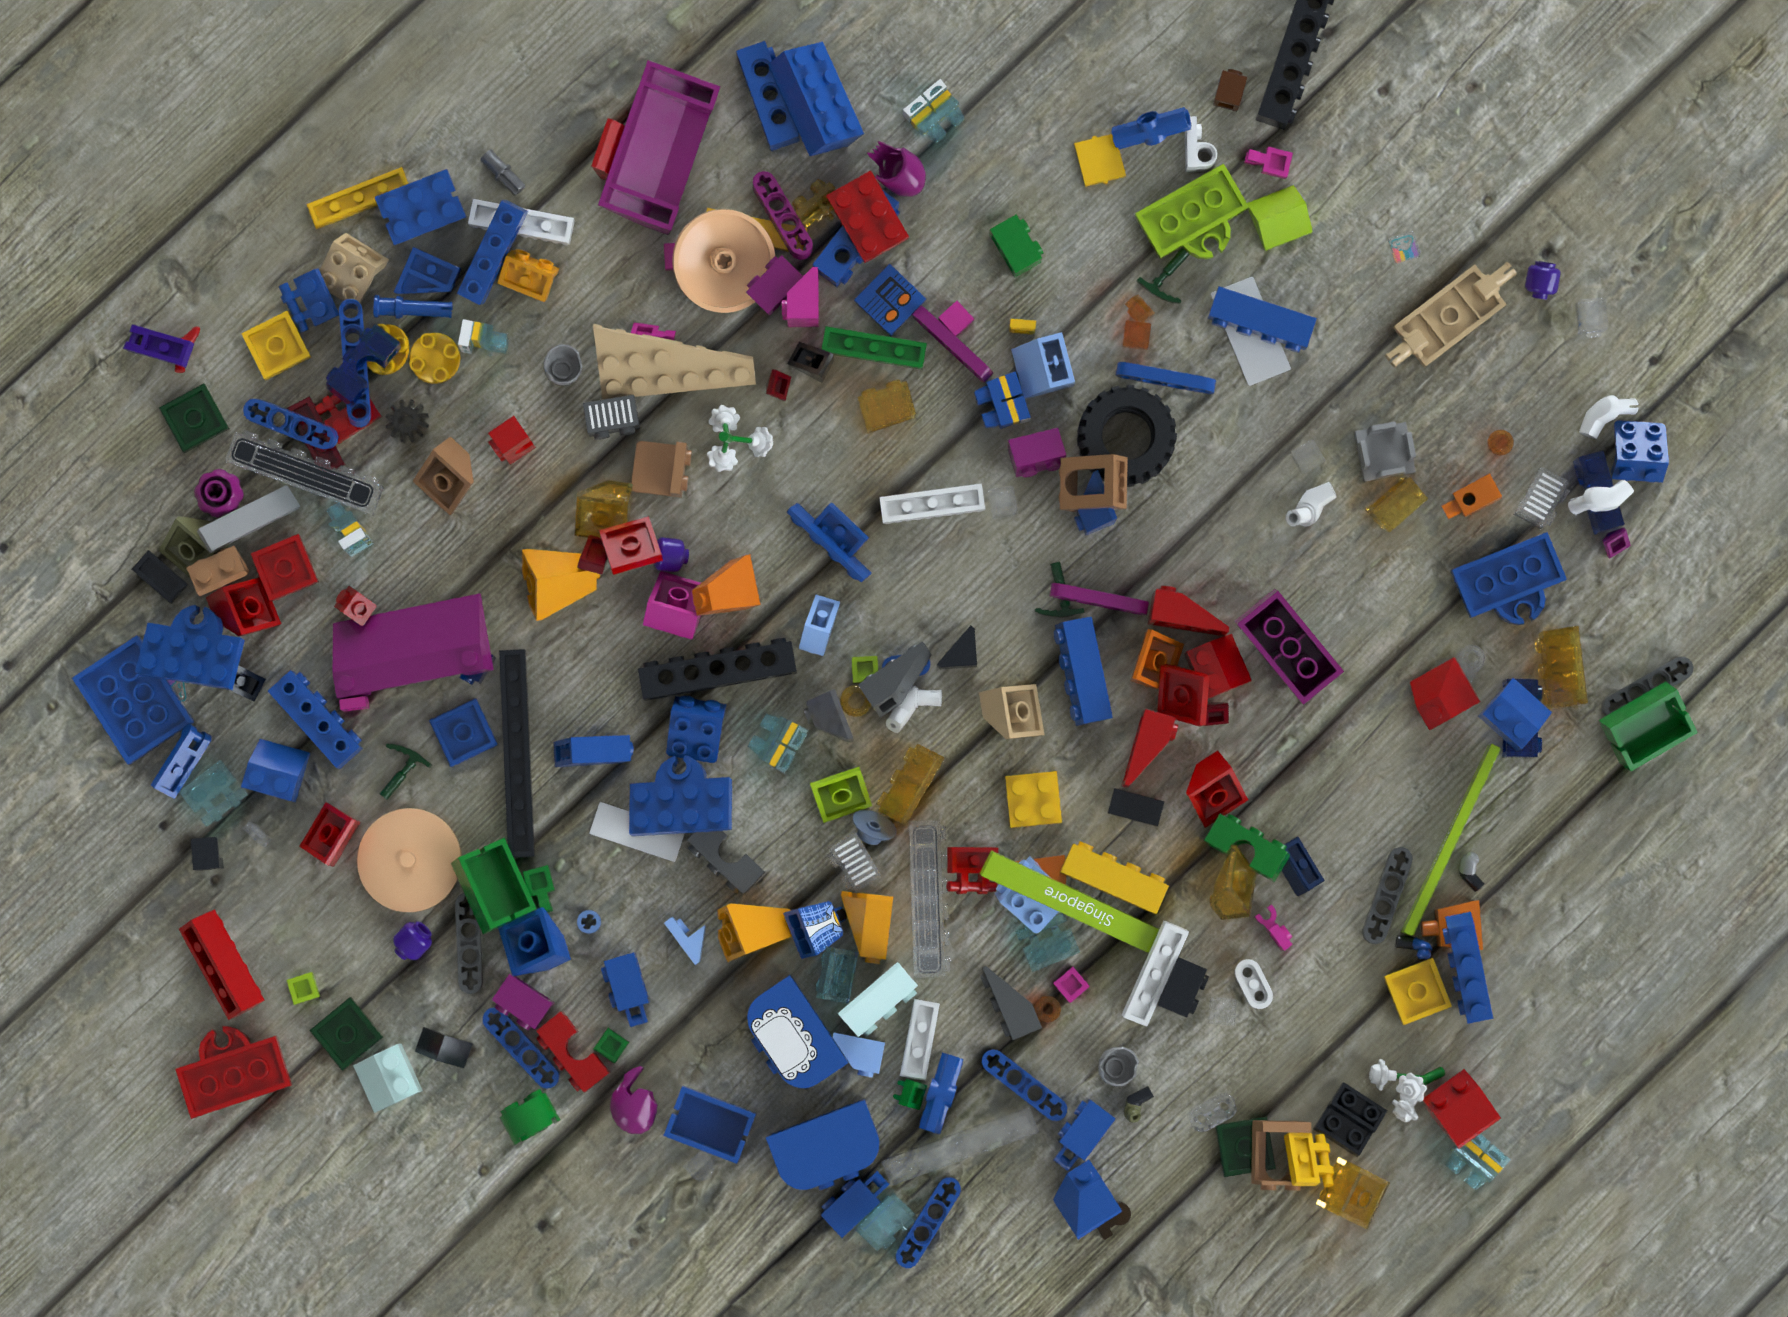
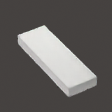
(919, 1039)

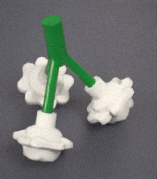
(724, 420)
(1410, 1086)

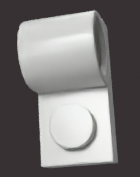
(1192, 148)

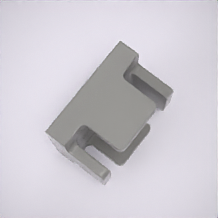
(1385, 451)

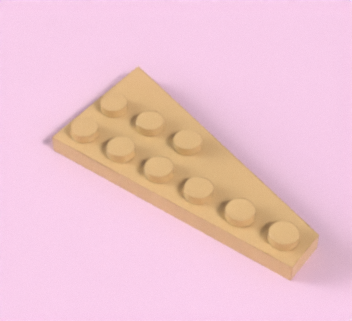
(662, 366)

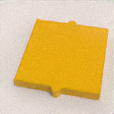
(1099, 160)

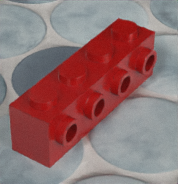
(221, 964)

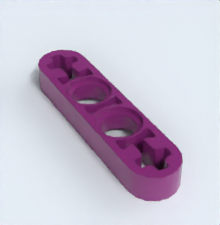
(785, 214)
(952, 344)
(1099, 599)

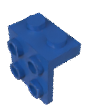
(1640, 451)
(695, 728)

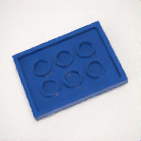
(132, 707)

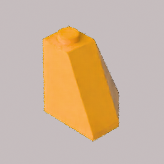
(554, 580)
(869, 922)
(750, 929)

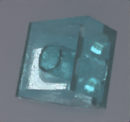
(885, 1221)

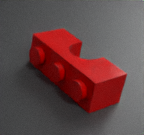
(510, 441)
(556, 1035)

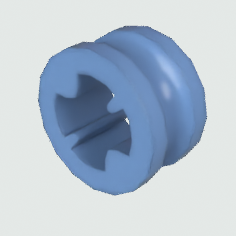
(593, 928)

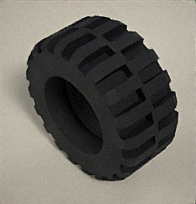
(1141, 404)

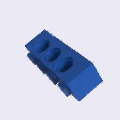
(776, 134)
(492, 252)
(841, 272)

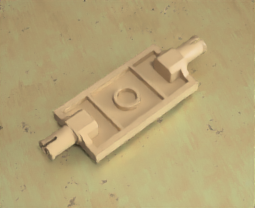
(1450, 315)

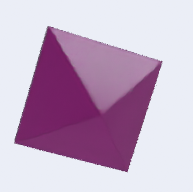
(1616, 542)

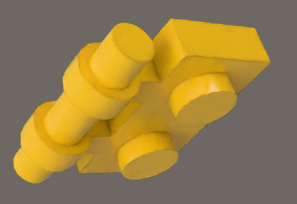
(1303, 1162)

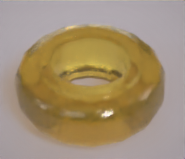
(847, 708)

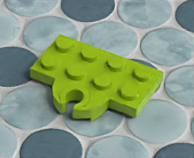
(1193, 215)

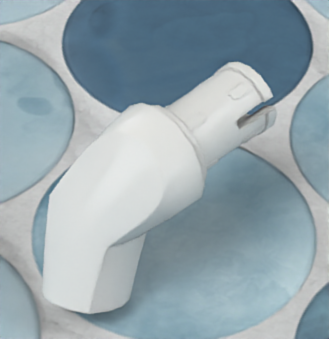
(1604, 412)
(1601, 498)
(1311, 505)
(901, 714)

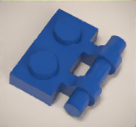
(316, 299)

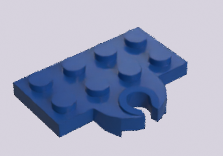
(1510, 579)
(191, 651)
(680, 801)

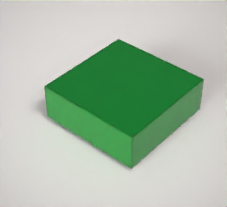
(611, 1045)

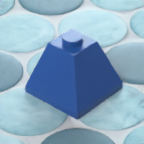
(1094, 519)
(533, 943)
(1085, 1200)

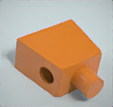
(1484, 492)
(1435, 927)

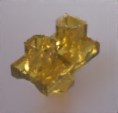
(816, 207)

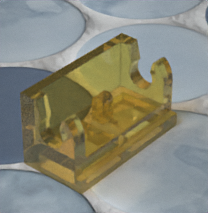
(1397, 504)

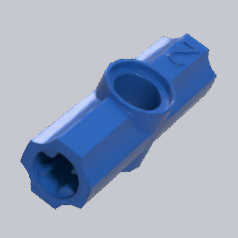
(1151, 128)
(941, 1093)

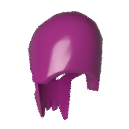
(901, 172)
(635, 1111)

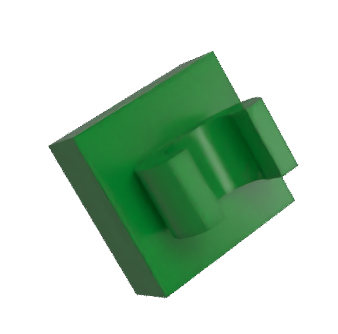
(912, 1094)

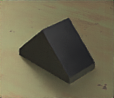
(811, 361)
(962, 653)
(443, 1047)

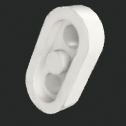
(1254, 983)

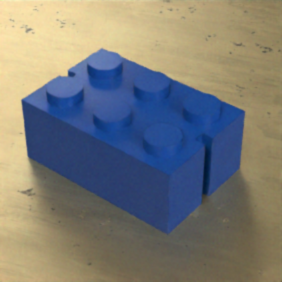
(420, 207)
(710, 1124)

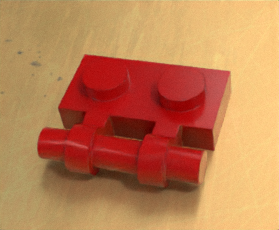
(339, 419)
(969, 861)

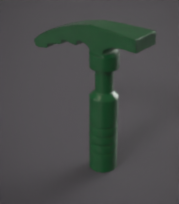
(1168, 270)
(1064, 604)
(399, 777)

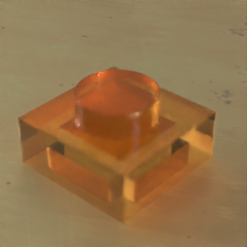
(1139, 309)
(1136, 335)

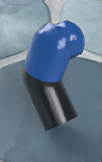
(1414, 943)

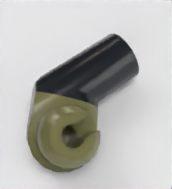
(1134, 1102)

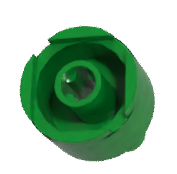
(530, 1117)

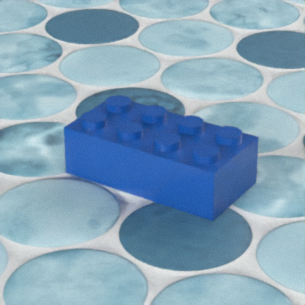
(816, 98)

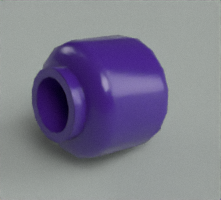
(1542, 279)
(673, 554)
(412, 940)

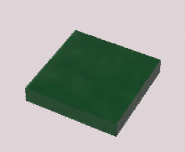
(194, 418)
(346, 1033)
(1236, 1147)

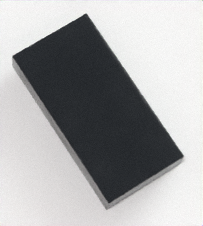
(159, 576)
(1136, 807)

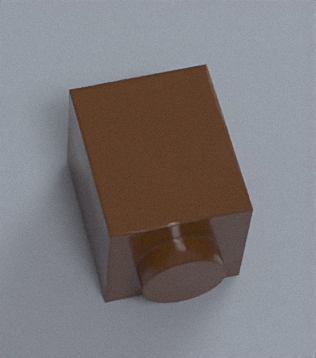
(1230, 90)

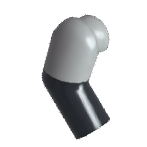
(1468, 869)

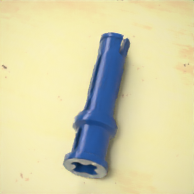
(399, 307)

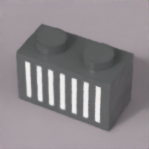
(611, 416)

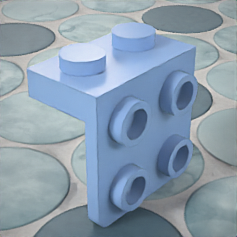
(1027, 910)

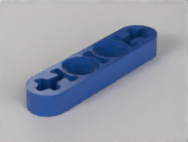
(1165, 377)
(290, 424)
(518, 1050)
(1023, 1086)
(925, 1220)

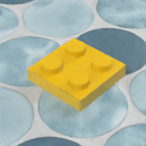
(276, 345)
(1033, 799)
(1417, 991)

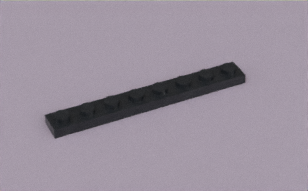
(517, 753)

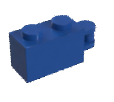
(626, 986)
(1083, 1132)
(853, 1203)

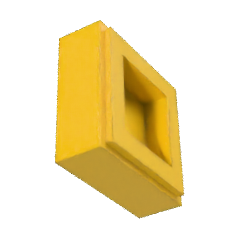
(1022, 326)

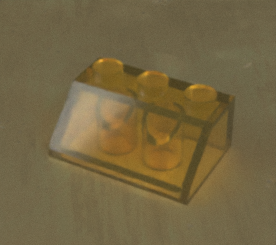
(1562, 668)
(909, 784)

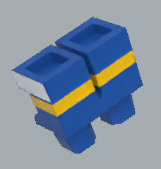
(1006, 400)

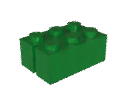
(1648, 726)
(493, 885)

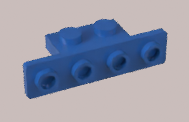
(836, 534)

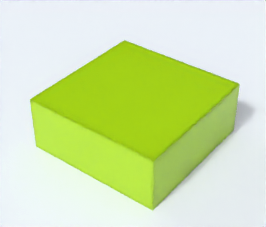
(863, 667)
(303, 988)

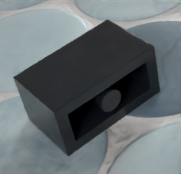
(1183, 987)

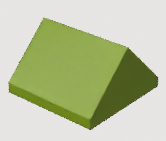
(1280, 217)
(841, 794)

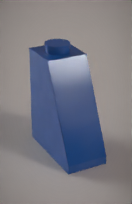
(592, 750)

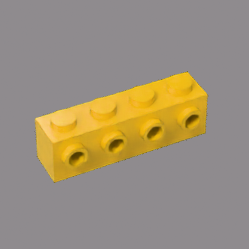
(1113, 878)

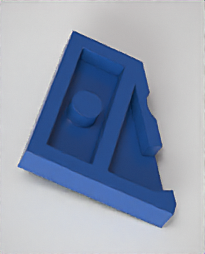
(426, 274)

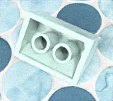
(878, 1000)

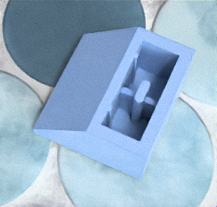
(1043, 366)

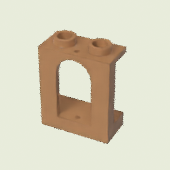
(1114, 482)
(1258, 1171)

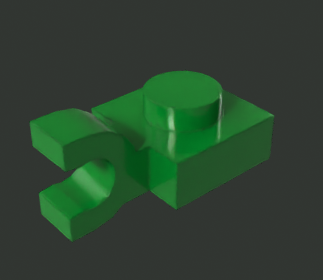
(540, 884)

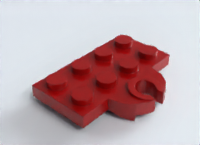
(232, 1072)

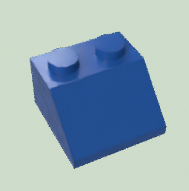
(1515, 714)
(276, 770)

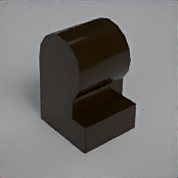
(1120, 1219)

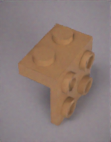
(661, 468)
(217, 570)

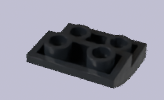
(1350, 1119)

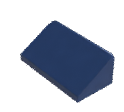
(1300, 868)

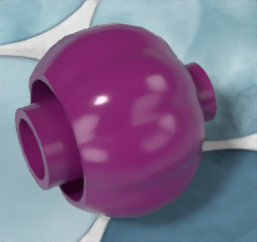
(211, 485)

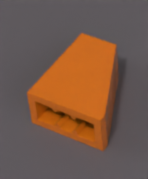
(728, 589)

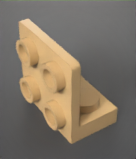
(351, 268)

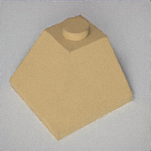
(1013, 711)

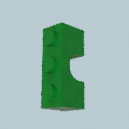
(1268, 856)

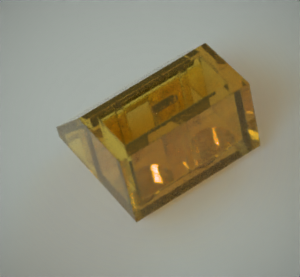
(886, 406)

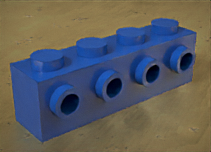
(1262, 319)
(1083, 671)
(315, 719)
(1469, 968)

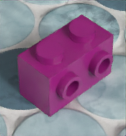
(774, 284)
(1036, 452)
(522, 1002)

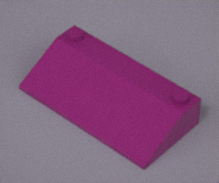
(658, 147)
(410, 646)

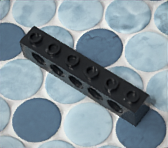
(1270, 110)
(651, 671)

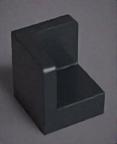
(206, 854)

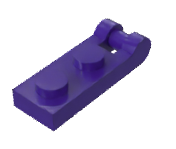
(159, 346)

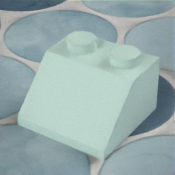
(387, 1077)

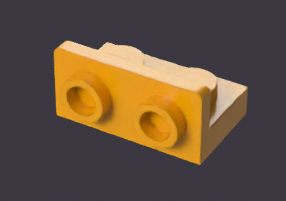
(527, 274)

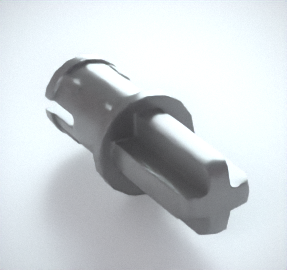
(502, 172)

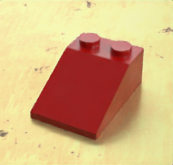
(1179, 612)
(1151, 737)

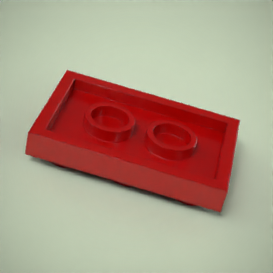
(867, 216)

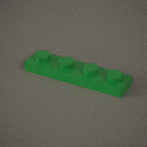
(874, 347)

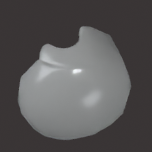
(562, 365)
(1118, 1066)

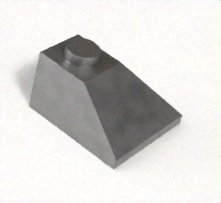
(828, 715)

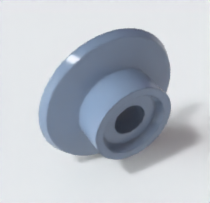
(873, 827)

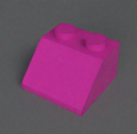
(802, 301)
(672, 606)

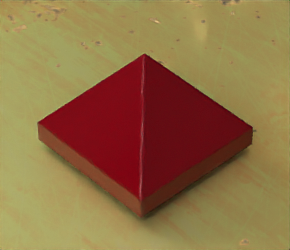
(778, 385)
(1217, 713)

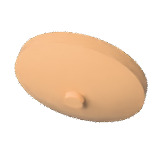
(719, 258)
(408, 860)

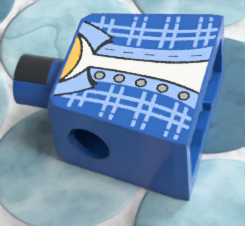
(815, 927)

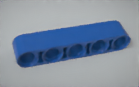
(347, 327)

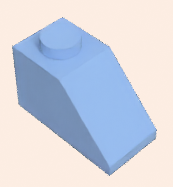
(819, 625)
(861, 1053)

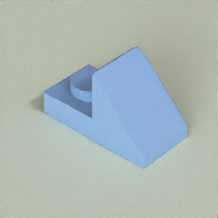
(691, 945)

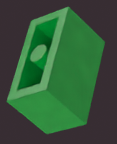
(1016, 245)

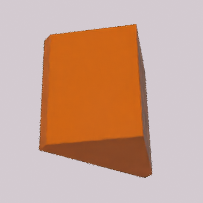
(1154, 652)

